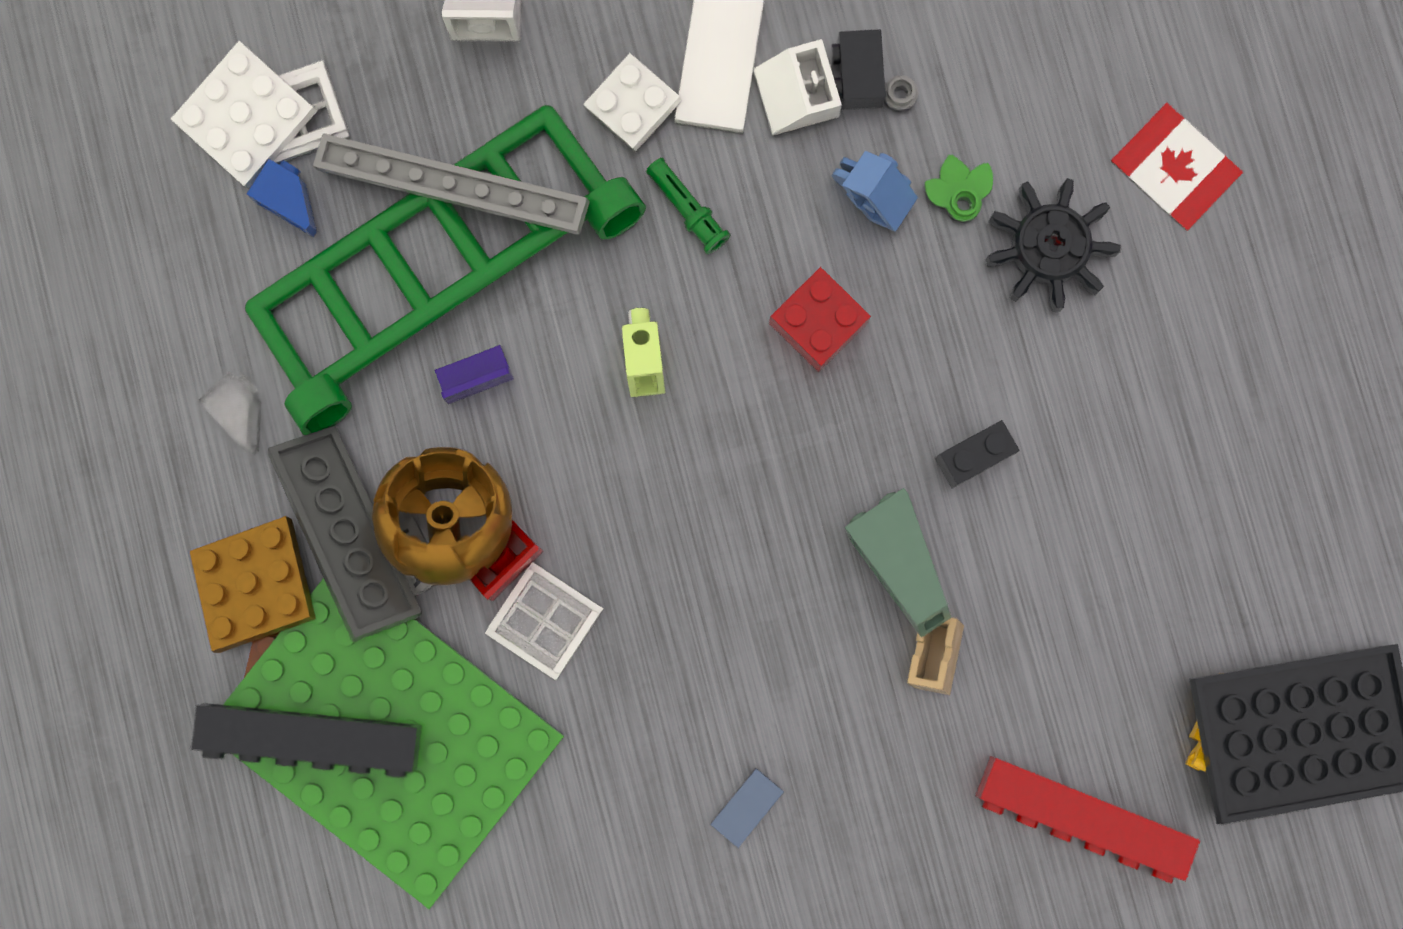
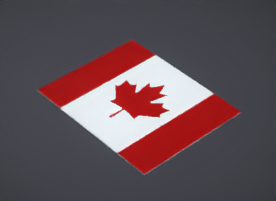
(1177, 166)

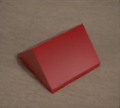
(514, 559)

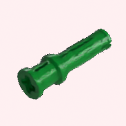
(697, 218)

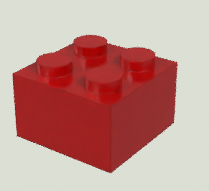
(819, 319)

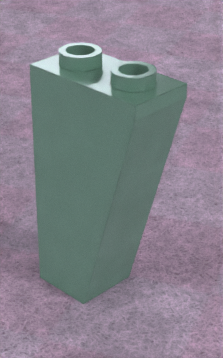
(899, 558)

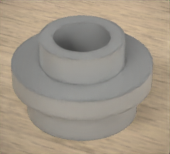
(906, 84)

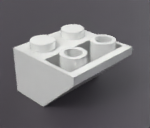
(798, 88)

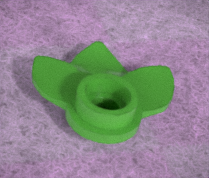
(958, 184)

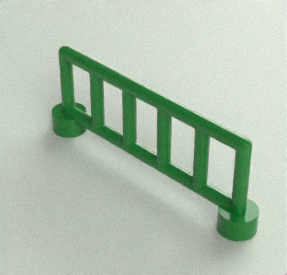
(319, 399)

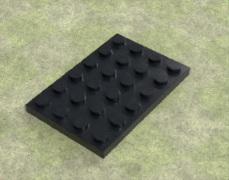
(1302, 733)

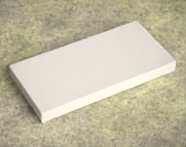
(719, 63)

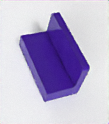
(473, 374)

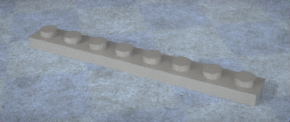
(451, 184)

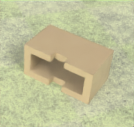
(936, 658)

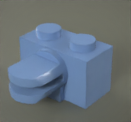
(877, 188)

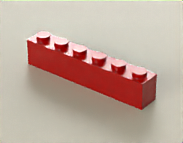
(1087, 818)

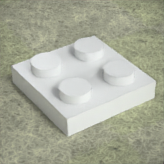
(632, 102)

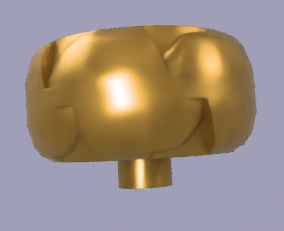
(448, 556)

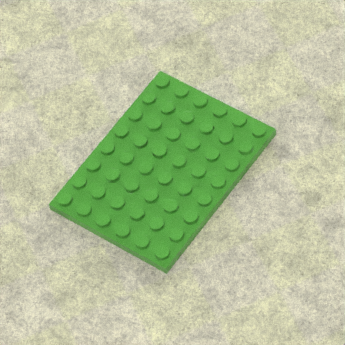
(472, 752)

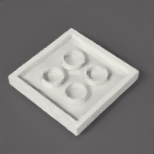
(243, 114)

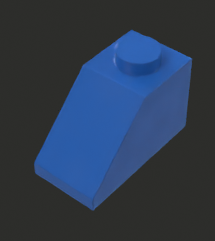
(284, 194)

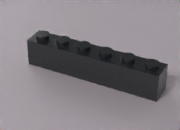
(307, 738)

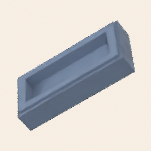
(747, 808)

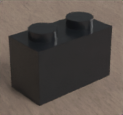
(860, 69)
(977, 454)

